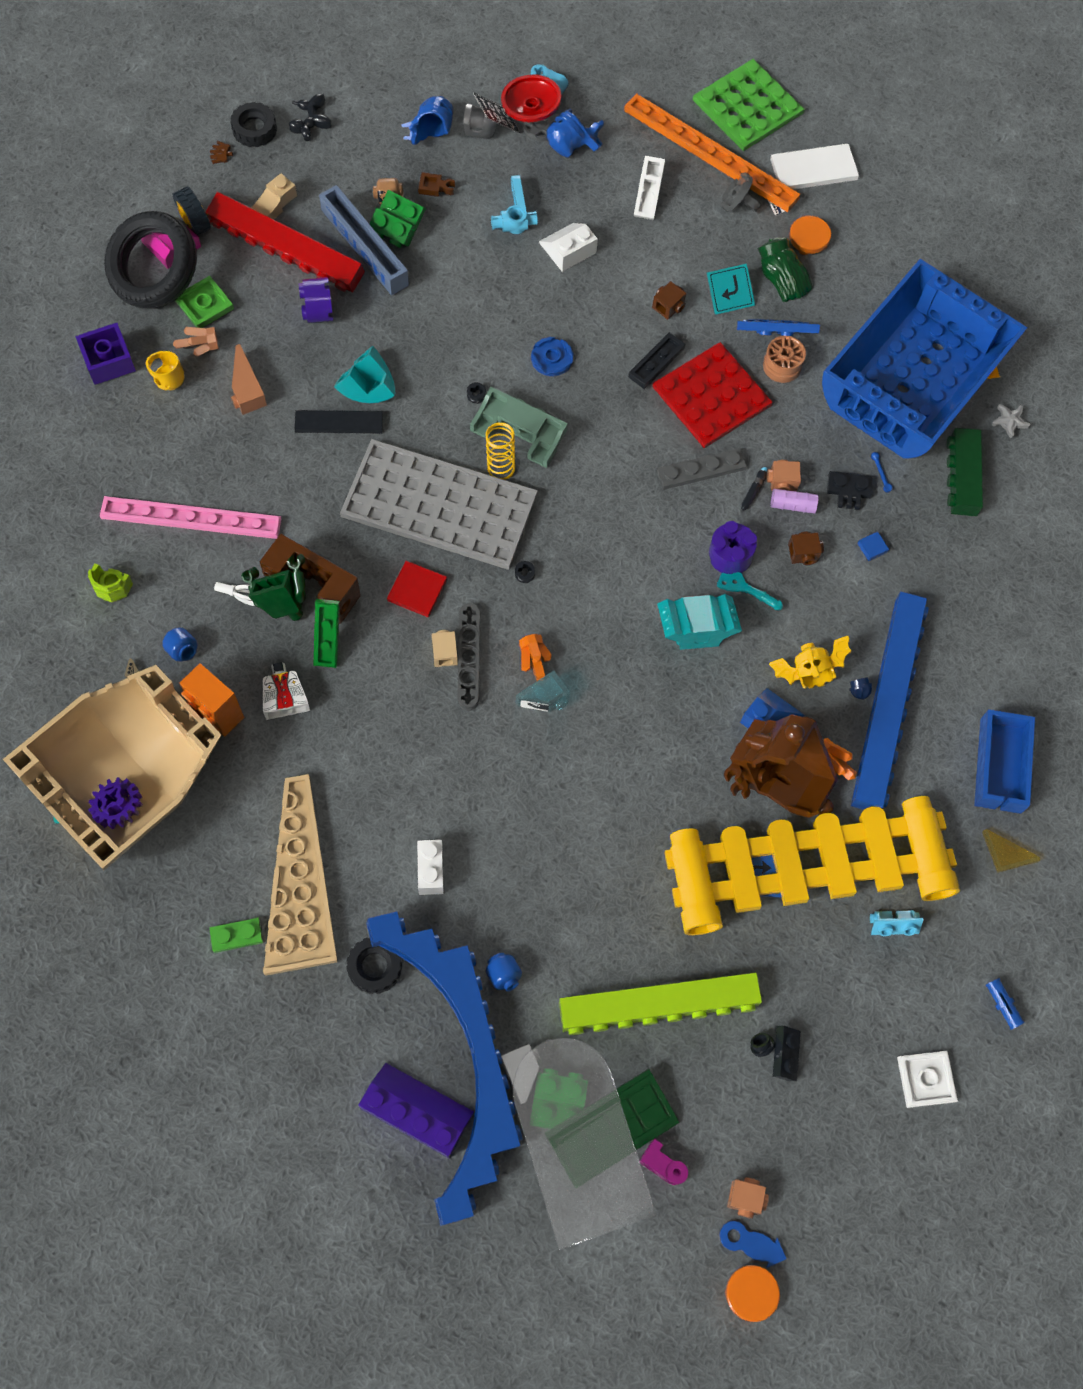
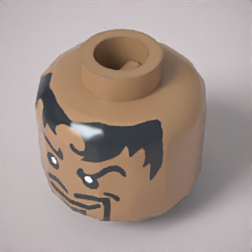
(384, 185)

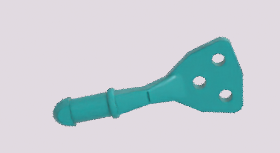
(742, 586)

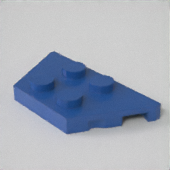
(782, 327)

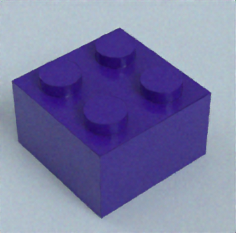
(105, 353)

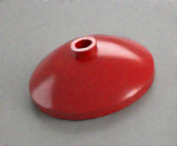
(531, 98)

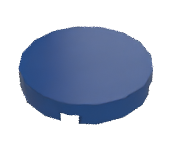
(553, 362)

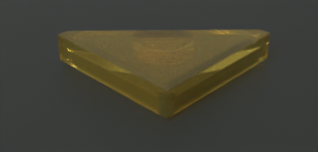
(1007, 854)

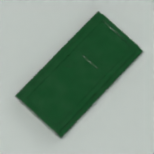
(645, 1108)

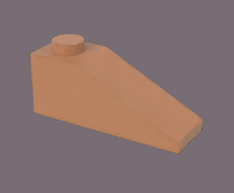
(245, 387)

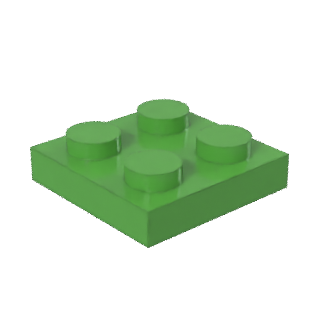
(204, 302)

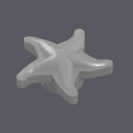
(1010, 419)

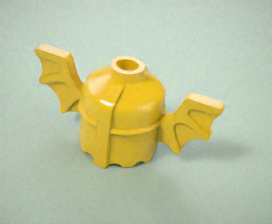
(813, 664)

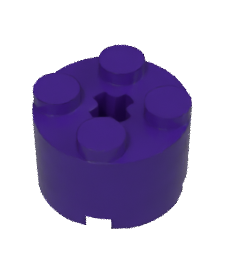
(316, 300)
(732, 548)

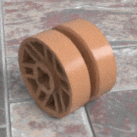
(784, 359)

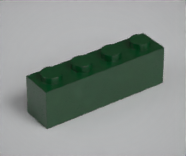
(965, 472)

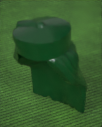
(784, 269)

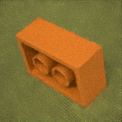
(211, 699)

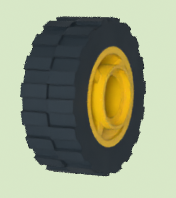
(191, 210)

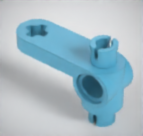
(516, 217)

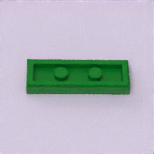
(326, 633)

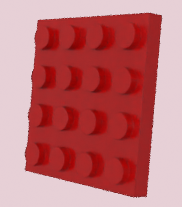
(712, 394)

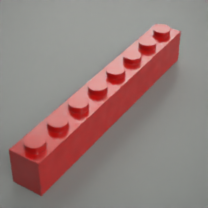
(284, 242)

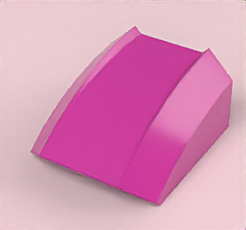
(163, 248)

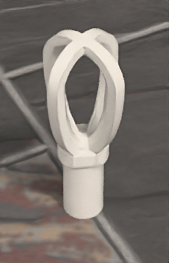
(232, 591)

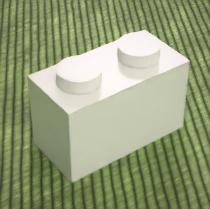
(430, 867)

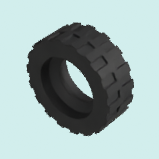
(251, 111)
(364, 982)

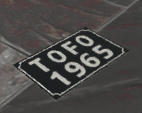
(496, 113)

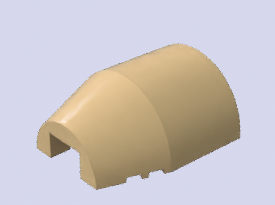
(121, 731)

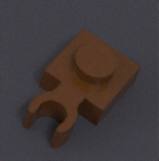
(433, 184)

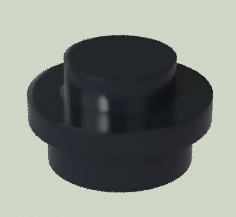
(762, 1044)

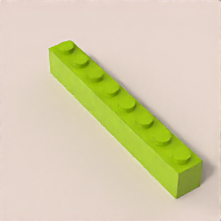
(659, 1002)

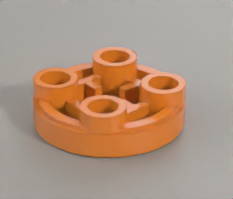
(810, 235)
(752, 1293)

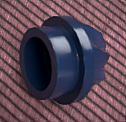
(861, 688)

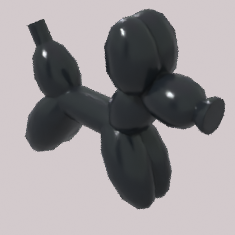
(321, 121)

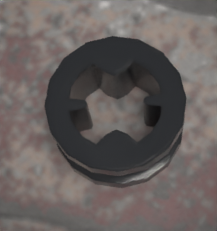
(479, 397)
(519, 568)

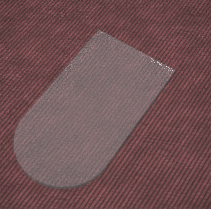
(579, 1141)

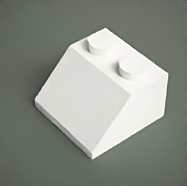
(570, 245)

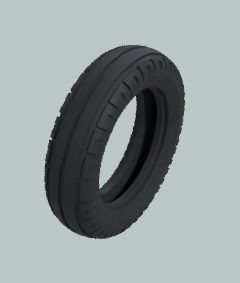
(123, 242)

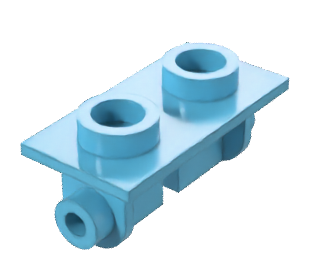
(905, 923)

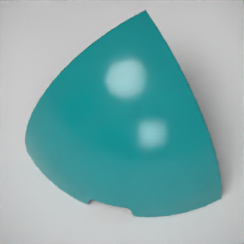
(367, 379)

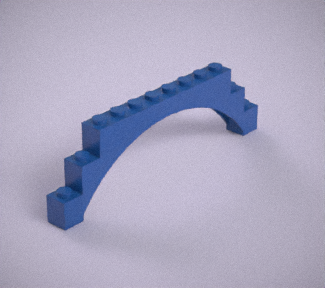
(493, 1119)

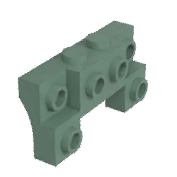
(527, 422)

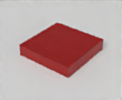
(417, 589)

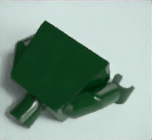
(278, 593)

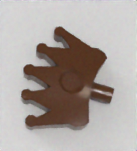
(220, 153)

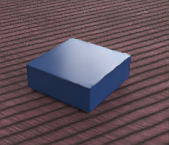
(873, 546)

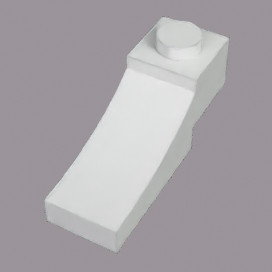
(649, 187)

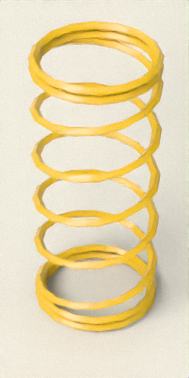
(489, 443)

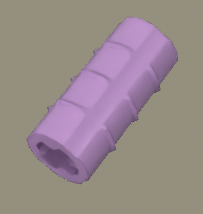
(794, 501)

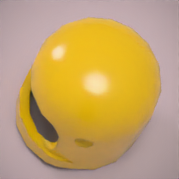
(170, 374)

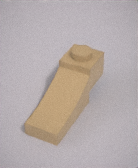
(275, 197)

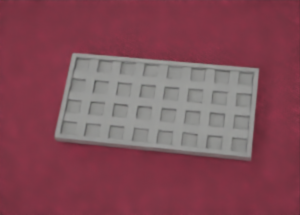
(439, 504)

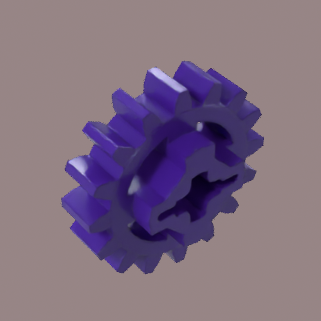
(113, 804)

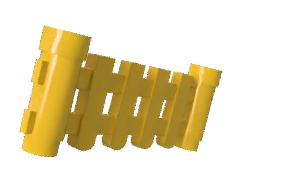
(919, 823)

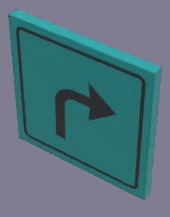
(730, 289)

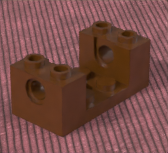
(335, 581)

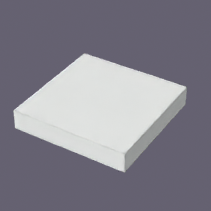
(927, 1079)

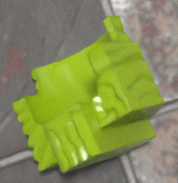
(109, 584)

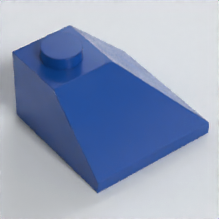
(768, 707)

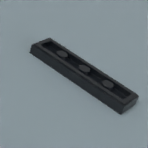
(338, 421)

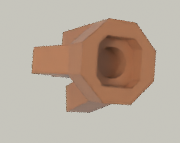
(202, 336)

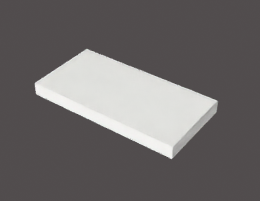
(815, 166)

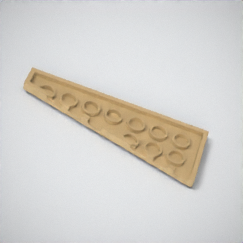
(300, 911)

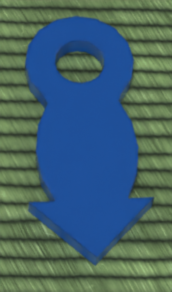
(752, 1244)

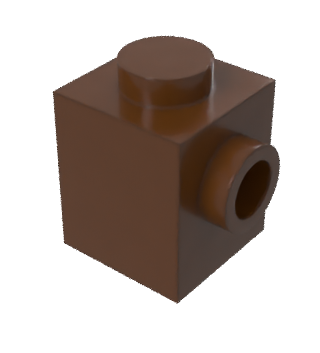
(669, 300)
(805, 548)

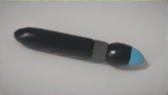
(760, 477)

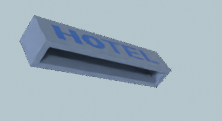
(364, 240)

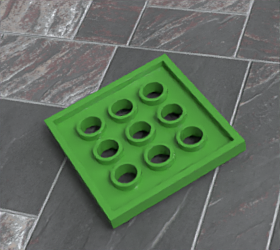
(747, 115)

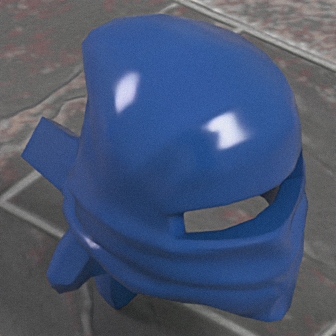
(432, 120)
(569, 134)

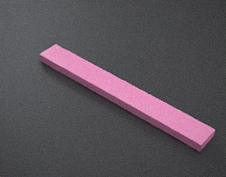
(190, 517)

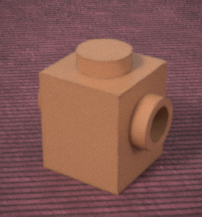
(784, 475)
(747, 1197)

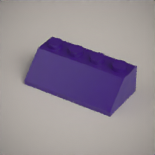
(416, 1110)

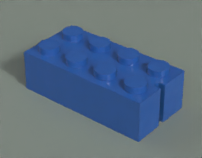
(1005, 761)

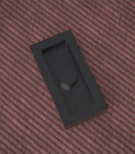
(786, 1053)

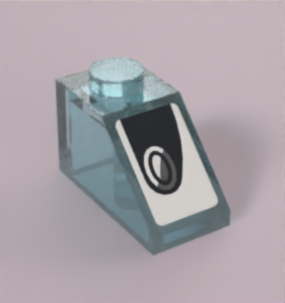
(545, 694)

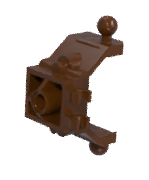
(786, 764)

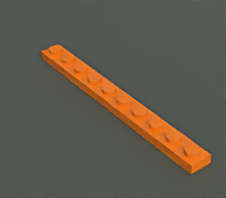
(711, 151)

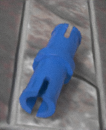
(997, 991)

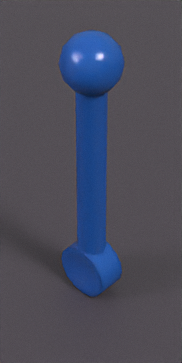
(887, 487)

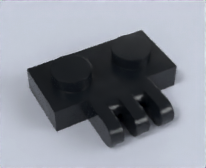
(849, 488)

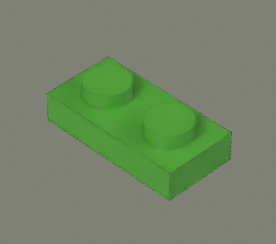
(236, 935)

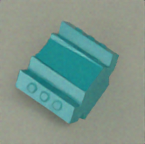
(699, 620)

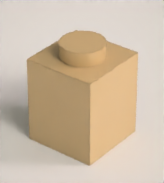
(444, 648)

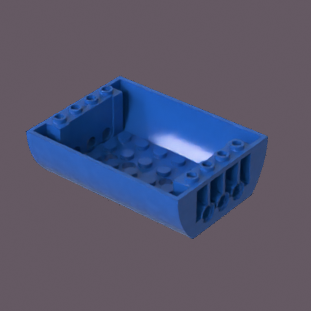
(889, 350)

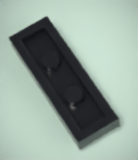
(656, 360)

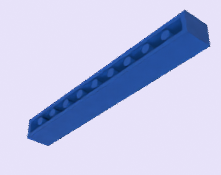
(889, 702)

